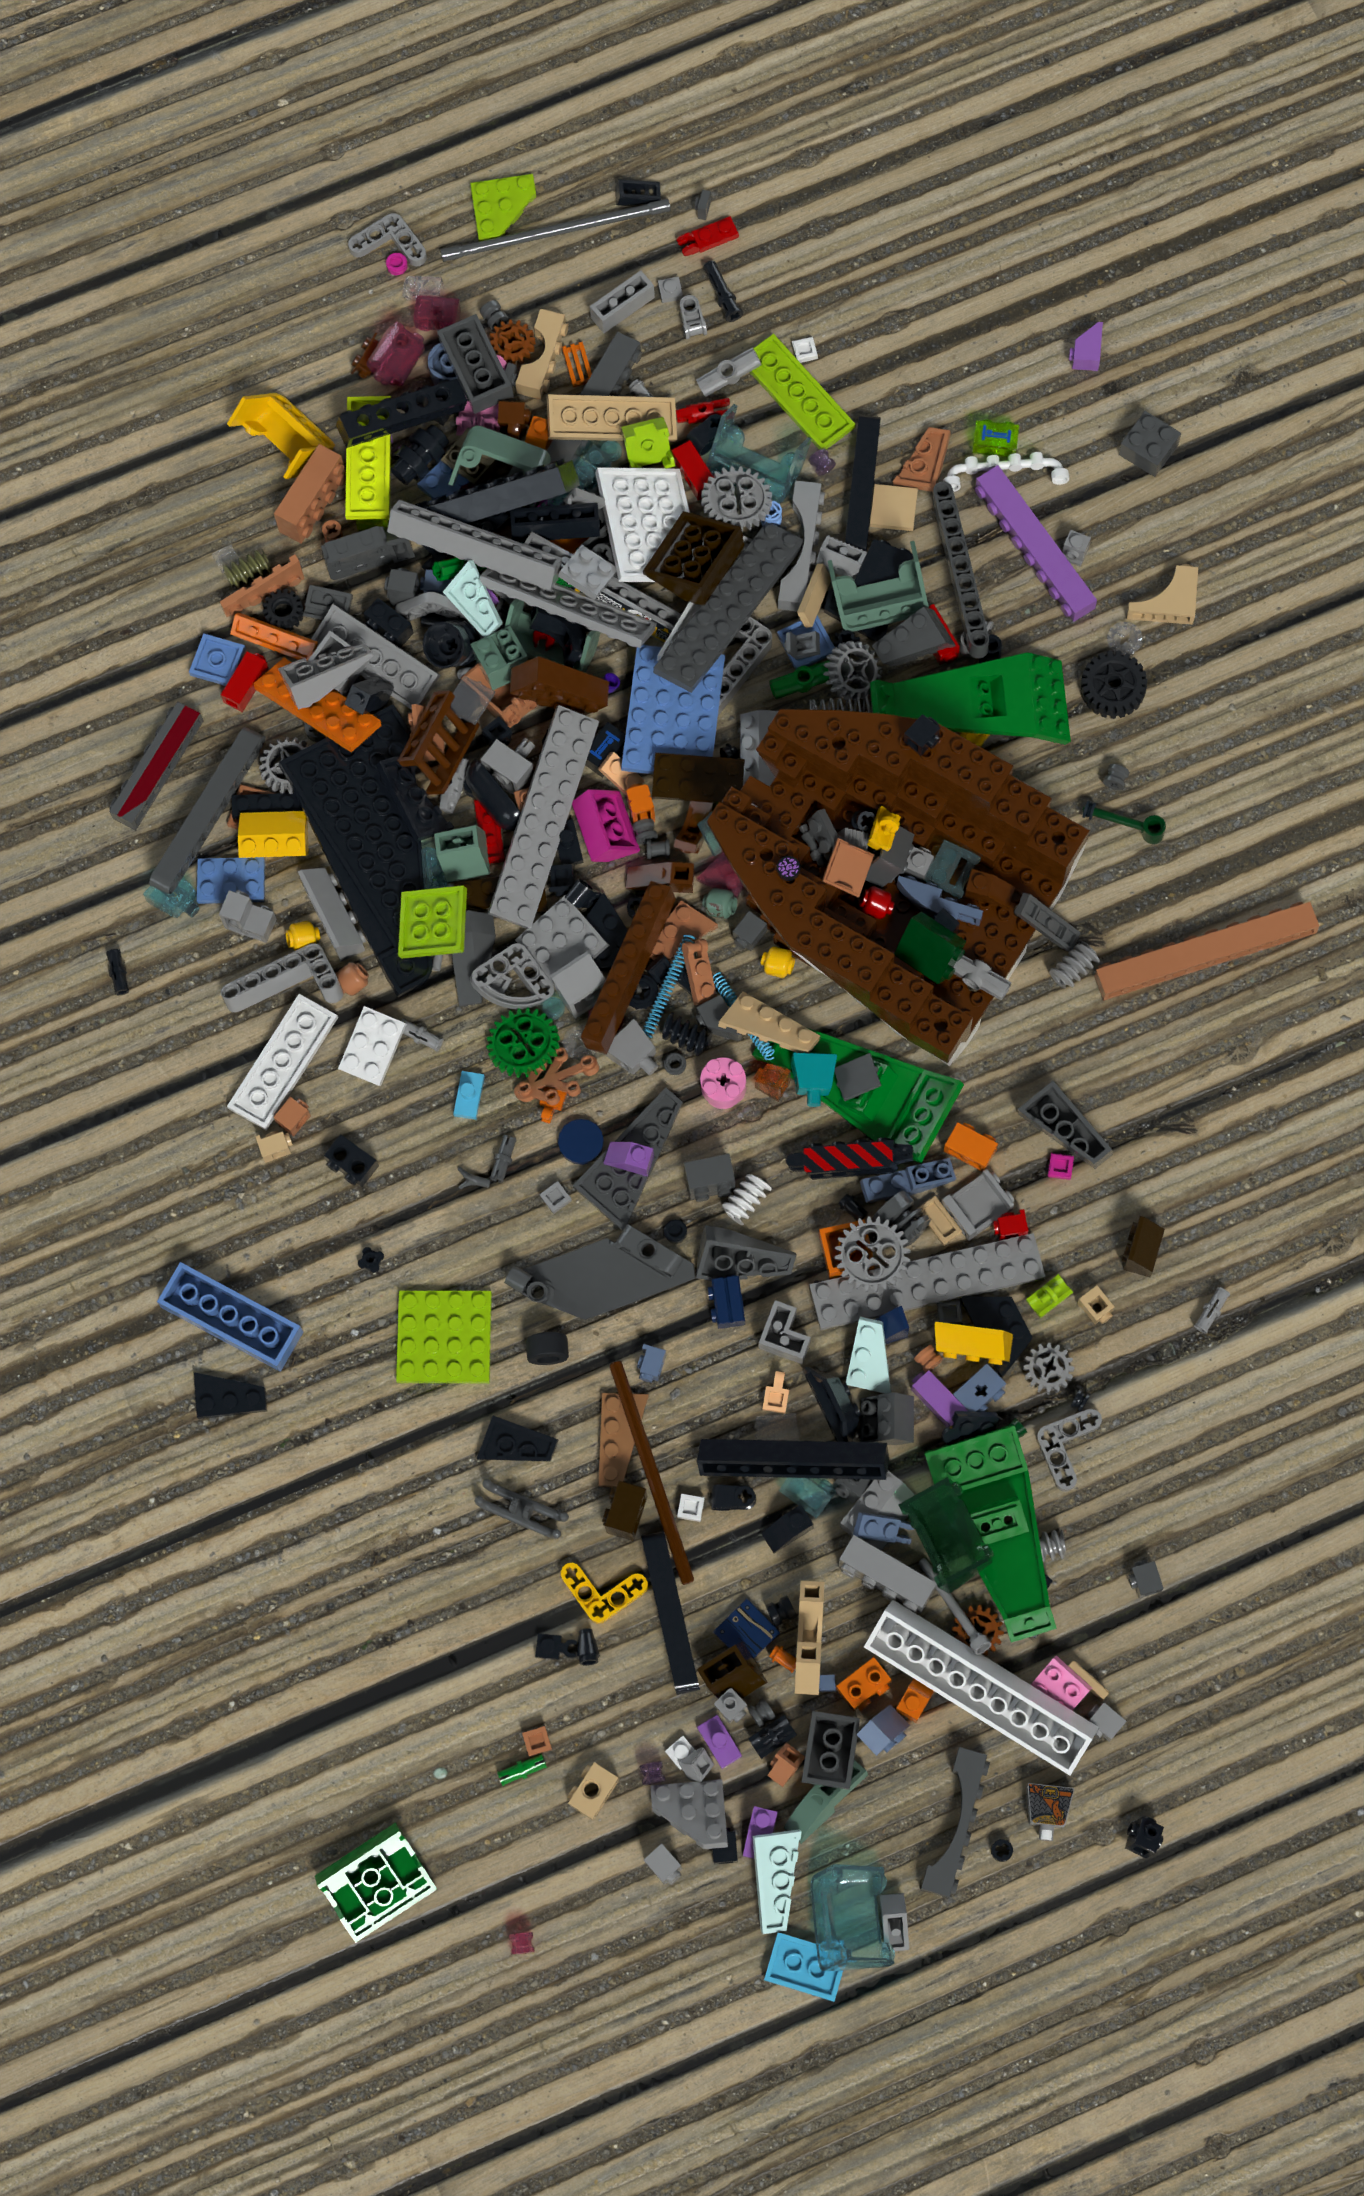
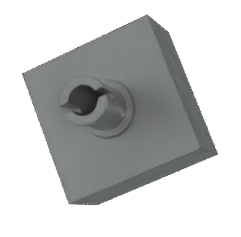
(509, 766)

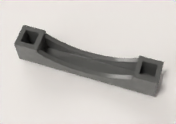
(941, 1876)

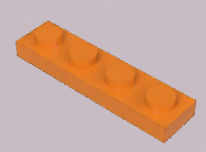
(272, 637)

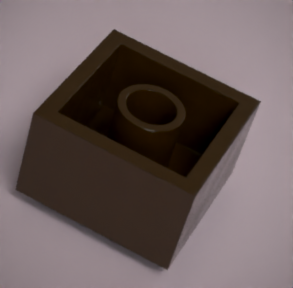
(625, 1510)

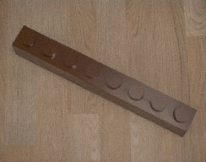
(628, 967)

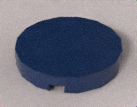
(580, 1141)

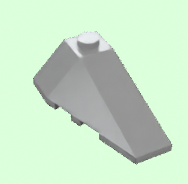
(315, 679)

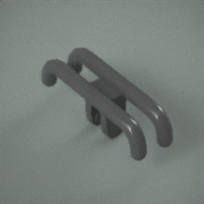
(521, 1510)

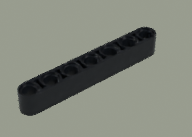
(862, 481)
(670, 1613)

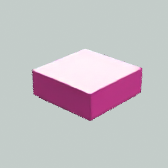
(1060, 1166)

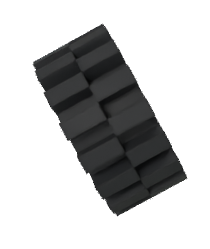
(283, 598)

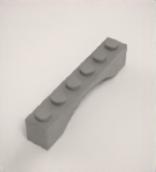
(806, 504)

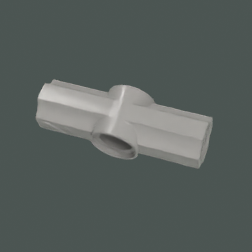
(716, 378)
(979, 976)

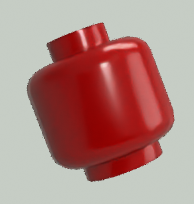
(876, 902)

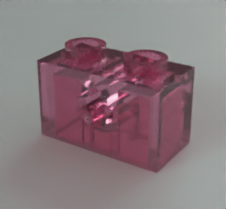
(435, 312)

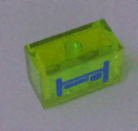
(995, 438)

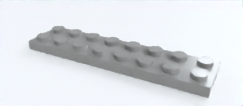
(575, 608)

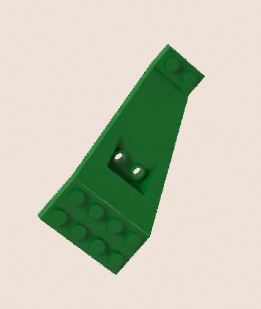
(996, 697)
(906, 1106)
(993, 1487)

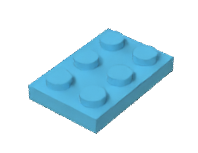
(796, 1967)

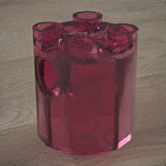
(395, 355)

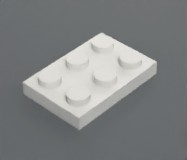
(372, 1046)

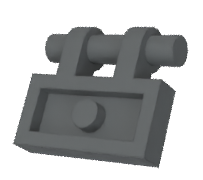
(825, 835)

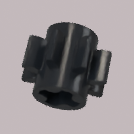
(845, 636)

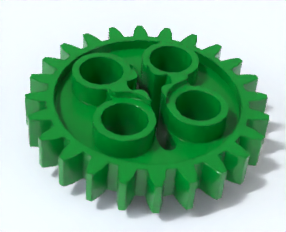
(506, 1055)

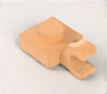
(776, 1397)

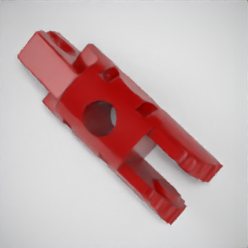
(701, 411)

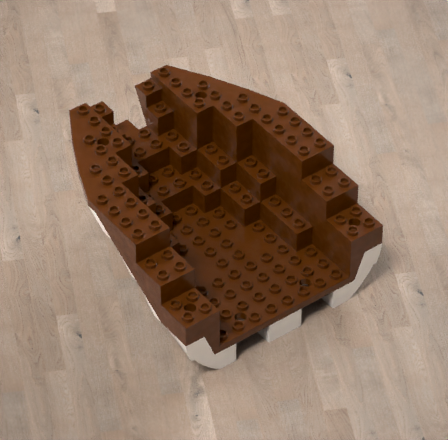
(946, 794)

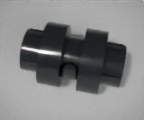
(425, 448)

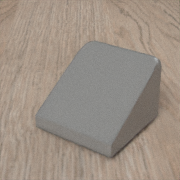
(697, 1765)

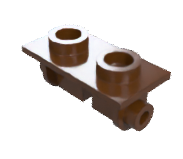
(360, 360)

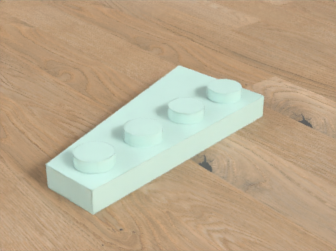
(774, 1867)

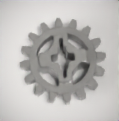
(1040, 1365)

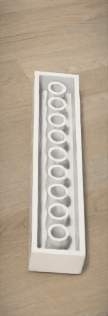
(981, 1687)

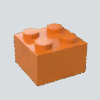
(829, 1240)

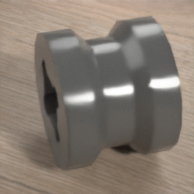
(1116, 777)
(644, 831)
(761, 1712)

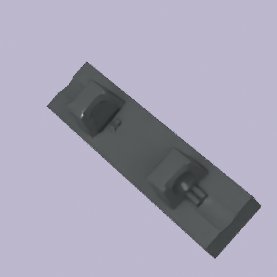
(1047, 922)

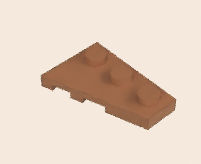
(926, 463)

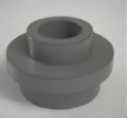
(675, 1057)

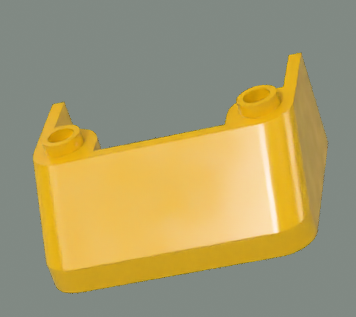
(283, 426)

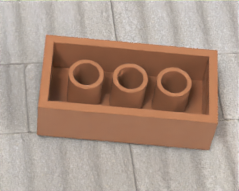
(310, 494)

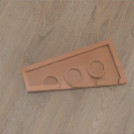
(281, 578)

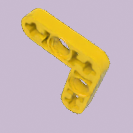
(597, 1600)

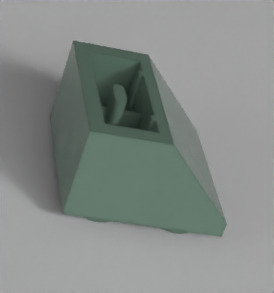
(497, 656)
(462, 853)

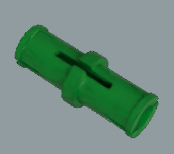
(522, 1769)

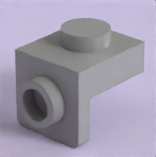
(731, 1706)

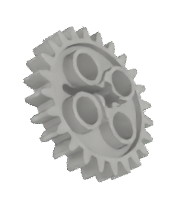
(756, 496)
(859, 1270)

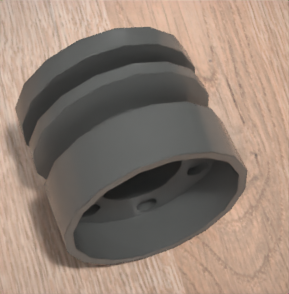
(898, 1212)

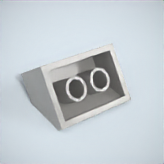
(879, 1499)

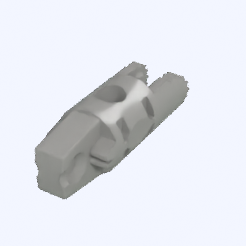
(453, 793)

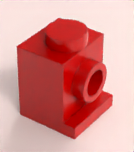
(1011, 1225)

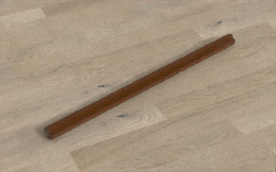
(651, 1472)

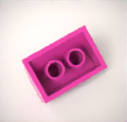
(605, 825)

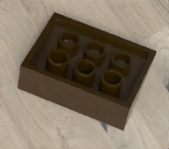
(695, 557)

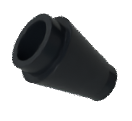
(587, 1648)

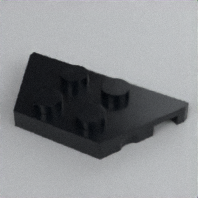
(610, 927)
(999, 1314)

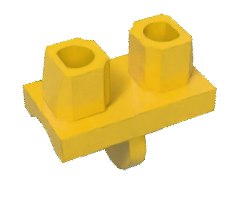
(883, 829)

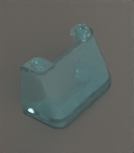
(848, 1918)

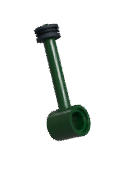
(1152, 821)

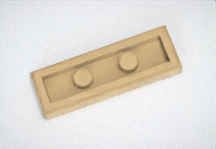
(814, 595)

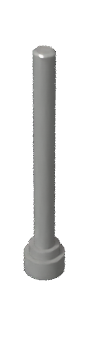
(979, 1642)

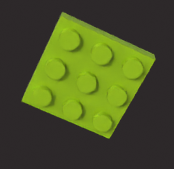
(432, 922)

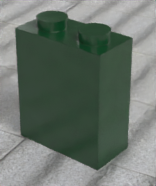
(930, 948)

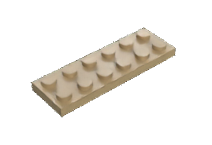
(603, 416)

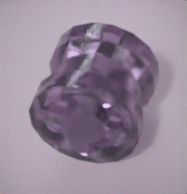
(822, 462)
(652, 1773)

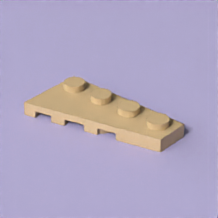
(761, 1020)

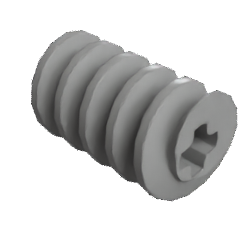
(1073, 965)
(1052, 1545)

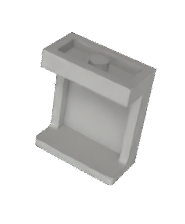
(978, 1204)

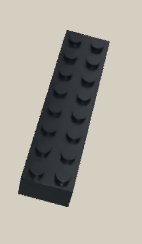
(506, 493)

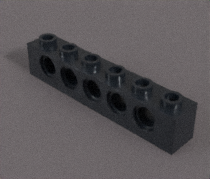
(414, 415)

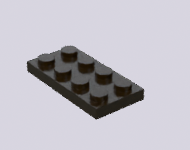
(695, 777)

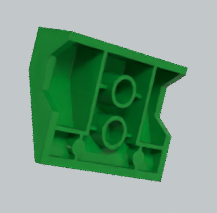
(375, 1882)

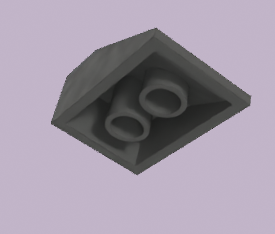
(831, 1750)

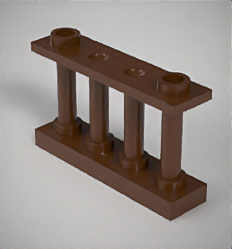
(422, 737)

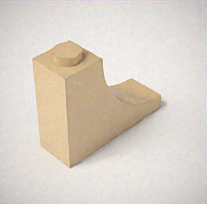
(1174, 604)

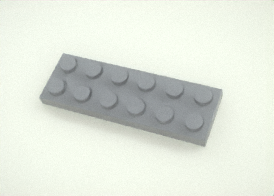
(389, 662)

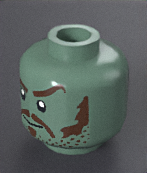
(720, 903)

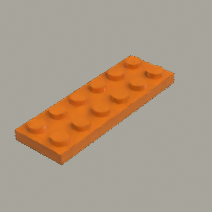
(327, 715)

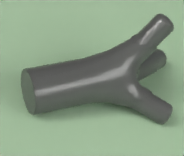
(473, 1180)

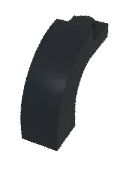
(568, 634)

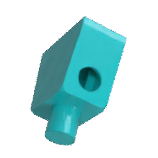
(813, 1075)

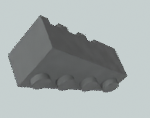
(1062, 1121)

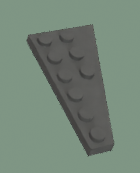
(617, 1190)

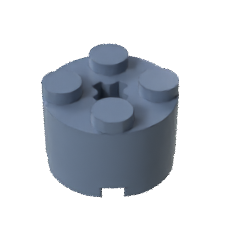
(439, 365)

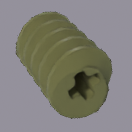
(247, 569)

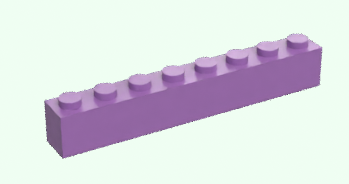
(1035, 543)

